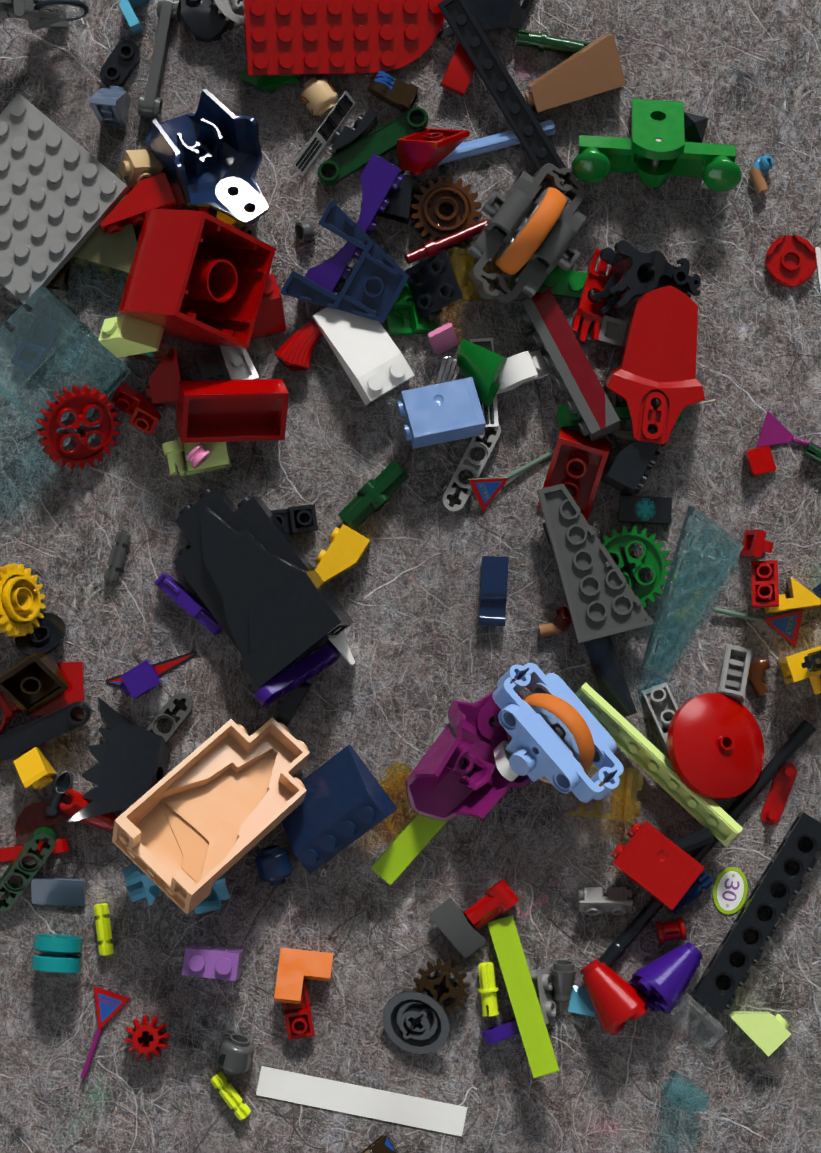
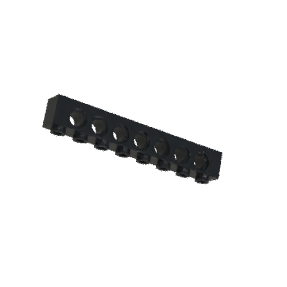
(747, 918)

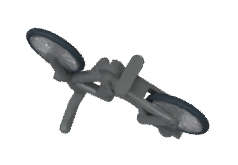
(45, 14)

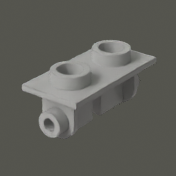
(593, 902)
(543, 985)

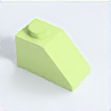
(130, 336)
(762, 1028)

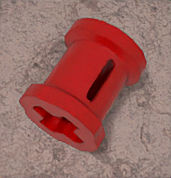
(670, 930)

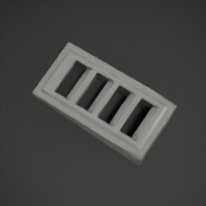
(743, 675)

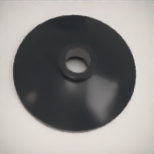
(44, 638)

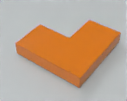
(295, 967)

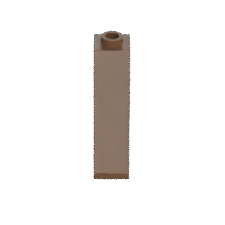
(579, 76)

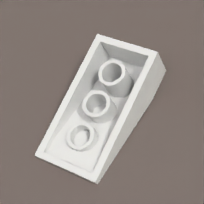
(364, 352)

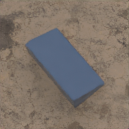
(58, 891)

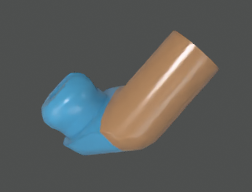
(759, 171)

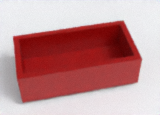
(231, 410)

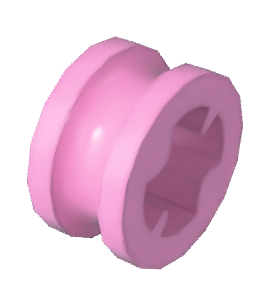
(198, 456)

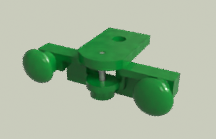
(657, 151)

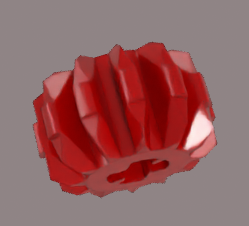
(153, 1046)

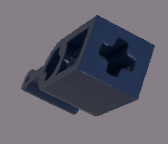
(493, 590)

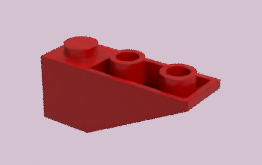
(146, 195)

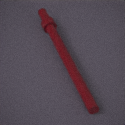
(431, 248)

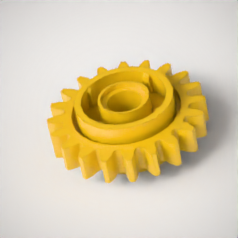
(19, 600)

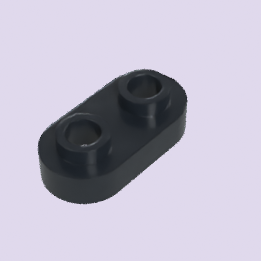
(122, 64)

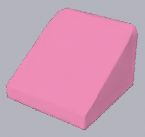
(443, 338)

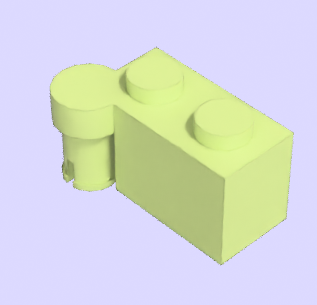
(177, 452)

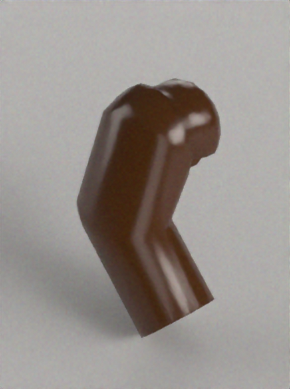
(756, 673)

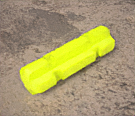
(103, 929)
(230, 1095)

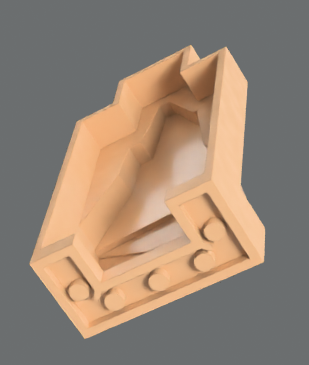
(213, 809)

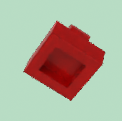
(755, 544)

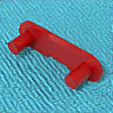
(778, 794)

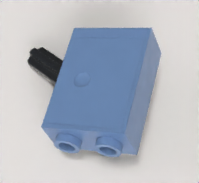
(441, 410)

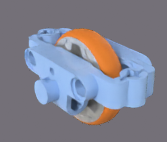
(555, 734)

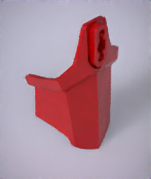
(658, 362)

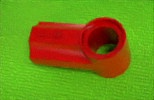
(497, 900)

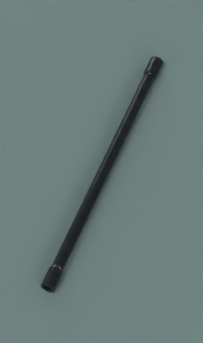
(795, 741)

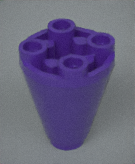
(667, 977)

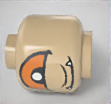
(319, 96)

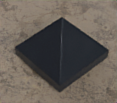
(694, 127)

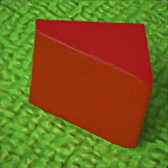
(759, 461)

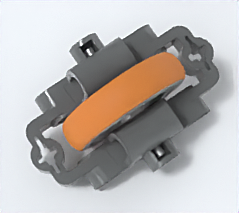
(528, 233)

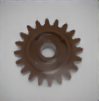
(445, 195)

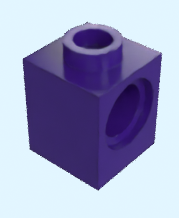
(140, 680)

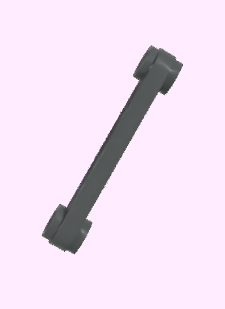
(151, 104)

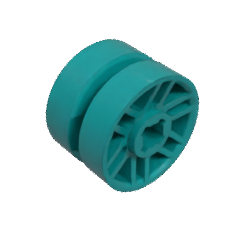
(57, 953)

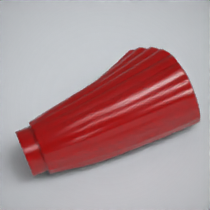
(297, 350)
(74, 802)

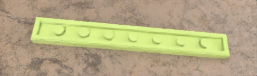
(658, 767)

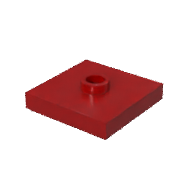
(74, 675)

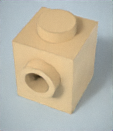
(138, 166)

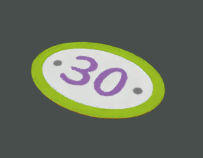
(730, 890)

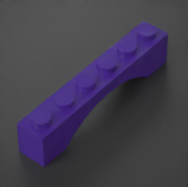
(376, 183)

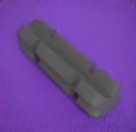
(117, 557)

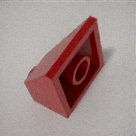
(428, 148)
(271, 313)

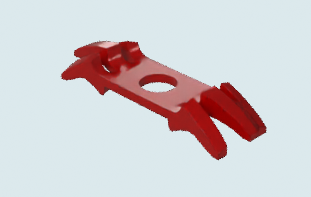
(594, 281)

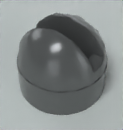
(304, 231)

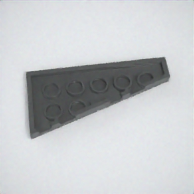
(592, 583)

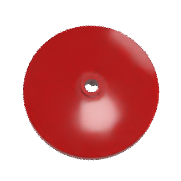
(715, 746)

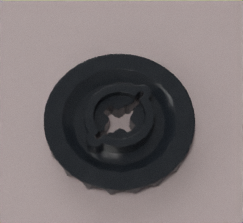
(425, 1036)

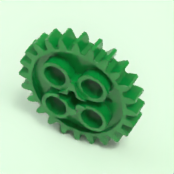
(651, 558)

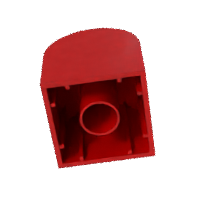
(197, 278)

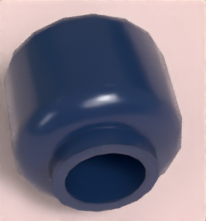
(273, 865)

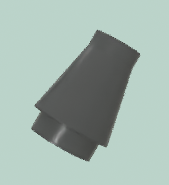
(563, 978)

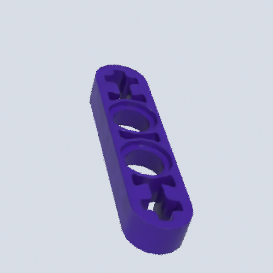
(297, 675)

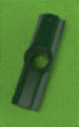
(373, 495)

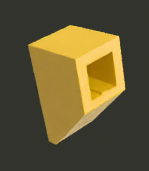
(34, 769)

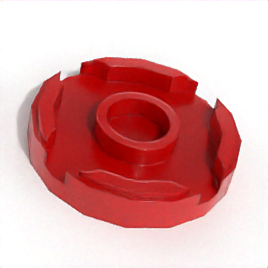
(790, 261)

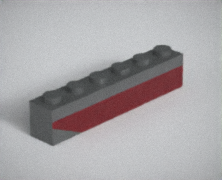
(570, 366)

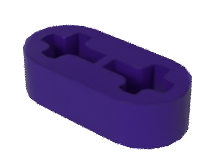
(500, 1032)

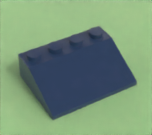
(337, 809)

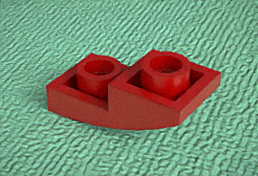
(458, 72)
(142, 411)
(765, 584)
(299, 1016)

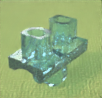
(684, 1093)

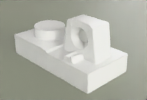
(239, 363)

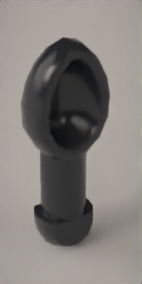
(60, 785)

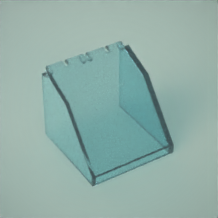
(52, 352)

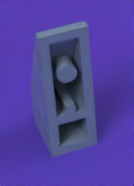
(111, 106)

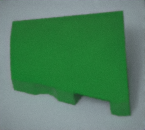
(405, 319)
(483, 367)

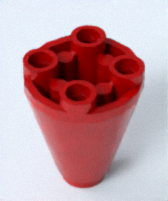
(612, 997)

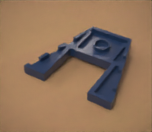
(372, 283)

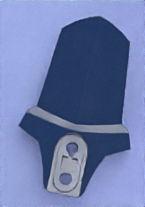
(213, 158)

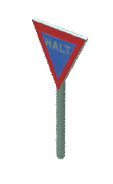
(487, 488)
(785, 625)

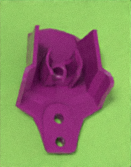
(460, 766)

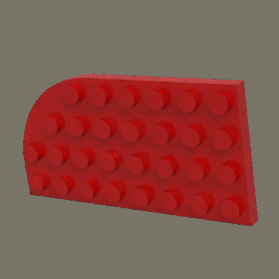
(336, 35)

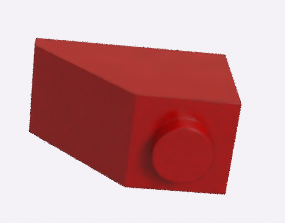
(164, 382)

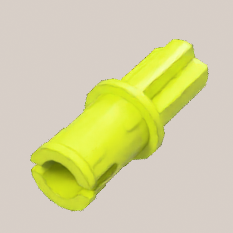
(488, 989)

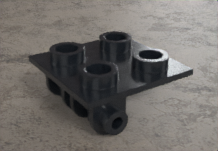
(433, 285)

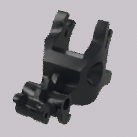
(639, 273)

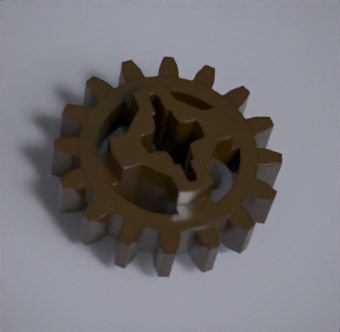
(453, 991)

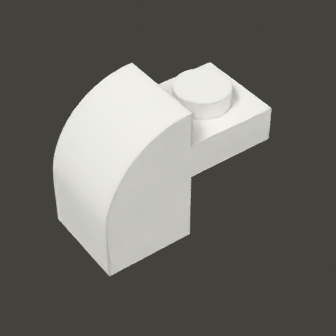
(521, 369)

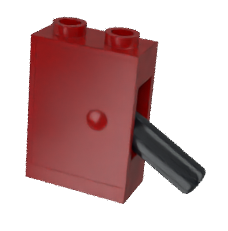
(660, 864)

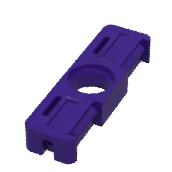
(188, 602)

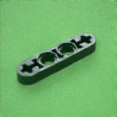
(23, 870)

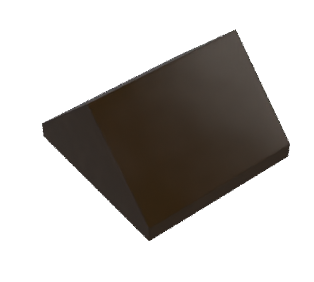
(33, 682)

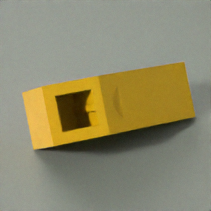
(342, 554)

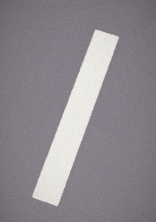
(361, 1101)

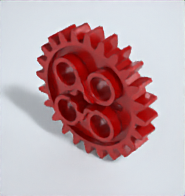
(78, 404)

